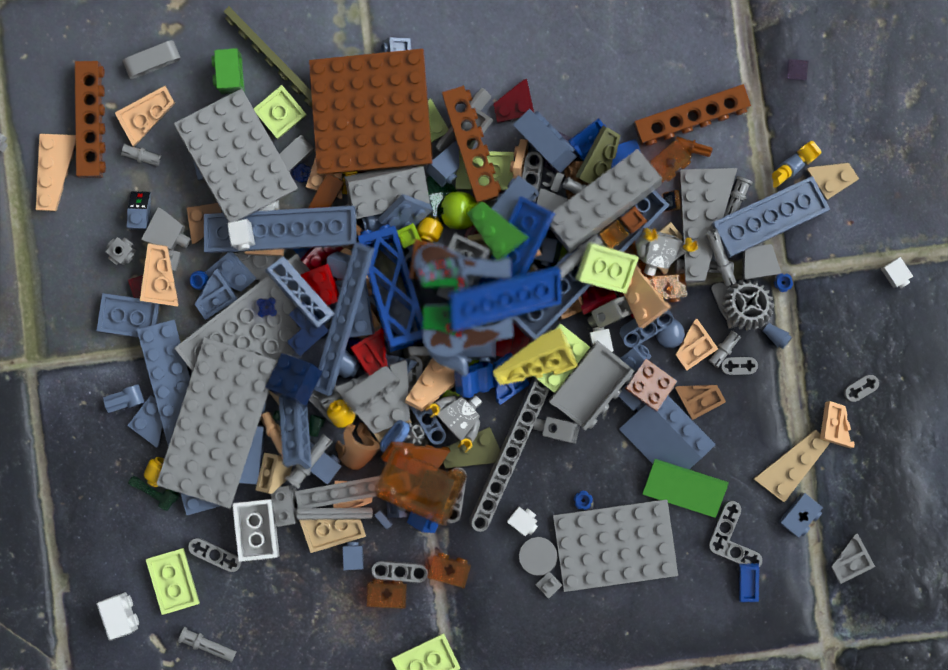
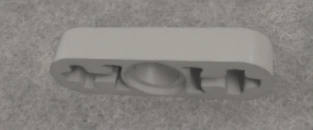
(204, 543)

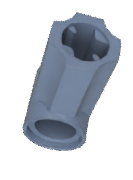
(127, 398)

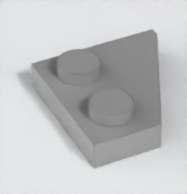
(852, 561)

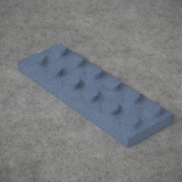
(771, 216)

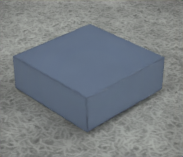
(382, 518)

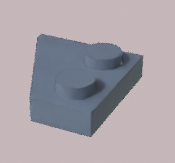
(233, 271)
(148, 422)

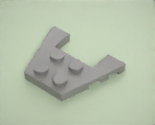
(389, 408)

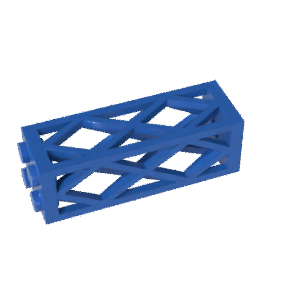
(375, 240)

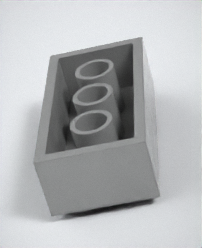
(378, 189)

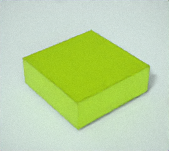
(408, 235)

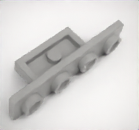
(478, 102)

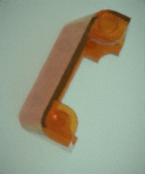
(420, 486)

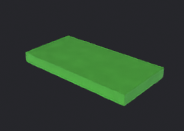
(685, 488)

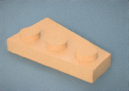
(144, 113)
(158, 278)
(430, 385)

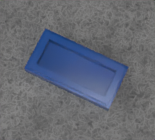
(749, 582)

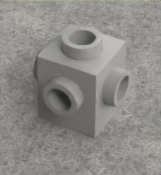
(127, 251)

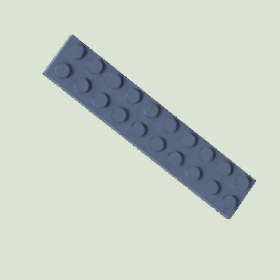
(169, 383)

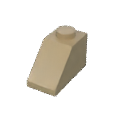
(272, 473)

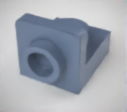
(395, 44)

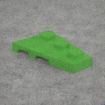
(495, 230)

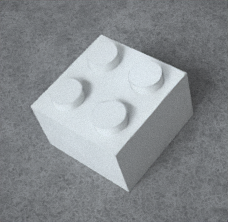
(118, 615)

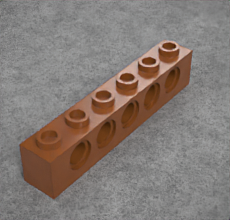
(83, 71)
(736, 94)
(452, 99)

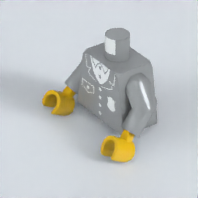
(661, 249)
(459, 417)

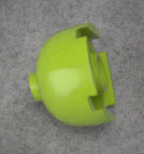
(455, 210)

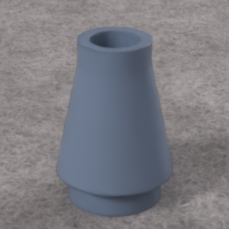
(777, 336)

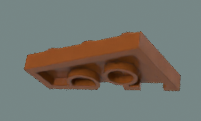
(426, 453)

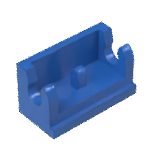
(584, 140)

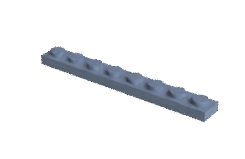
(344, 317)

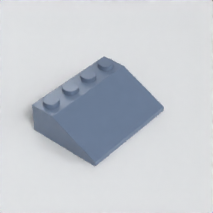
(667, 435)

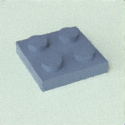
(405, 212)

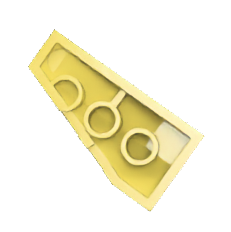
(544, 355)

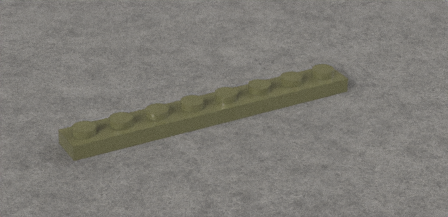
(271, 58)

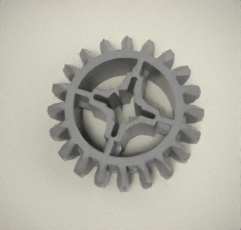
(761, 313)

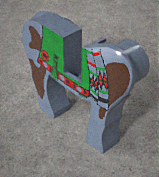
(444, 267)

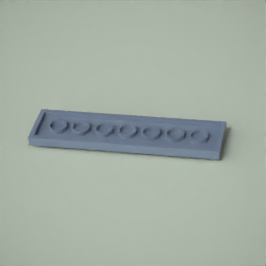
(286, 229)

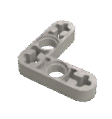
(727, 544)

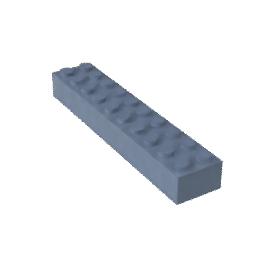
(536, 322)

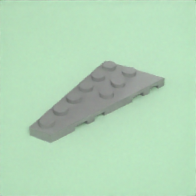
(702, 203)

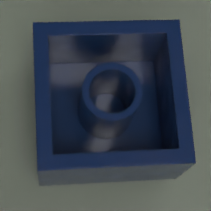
(293, 379)

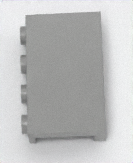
(592, 386)

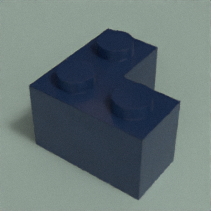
(307, 335)

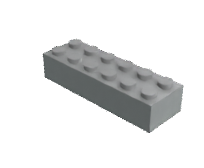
(604, 200)

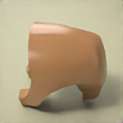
(354, 454)

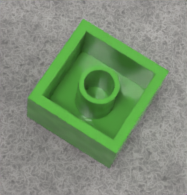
(228, 70)

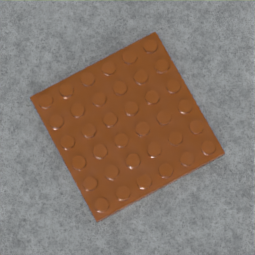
(370, 111)

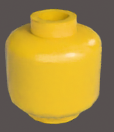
(430, 229)
(340, 414)
(153, 471)

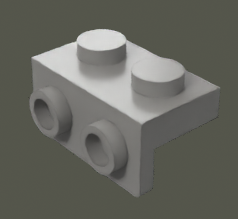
(285, 505)

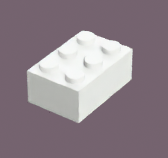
(255, 530)

